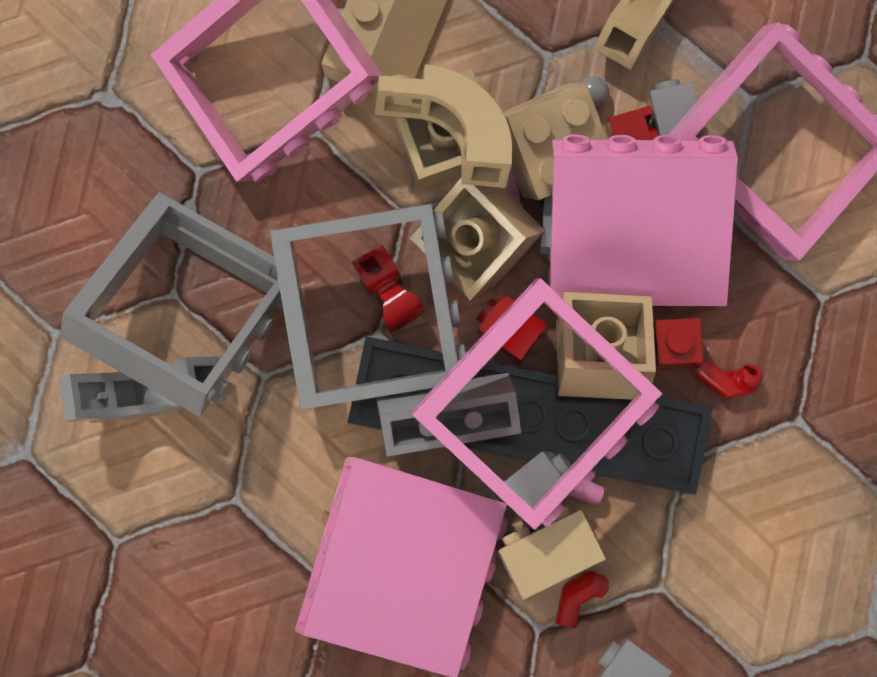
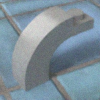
(119, 397)

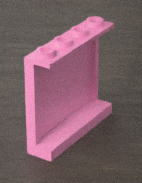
(643, 218)
(402, 568)

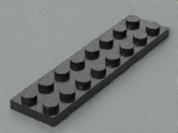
(658, 454)

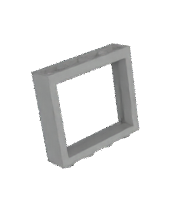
(209, 241)
(295, 314)

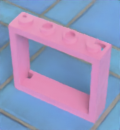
(842, 98)
(292, 138)
(606, 445)

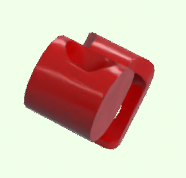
(380, 276)

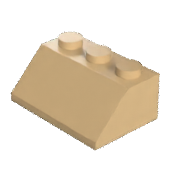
(392, 34)

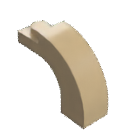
(631, 29)
(462, 110)

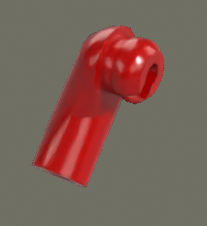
(730, 383)
(578, 591)

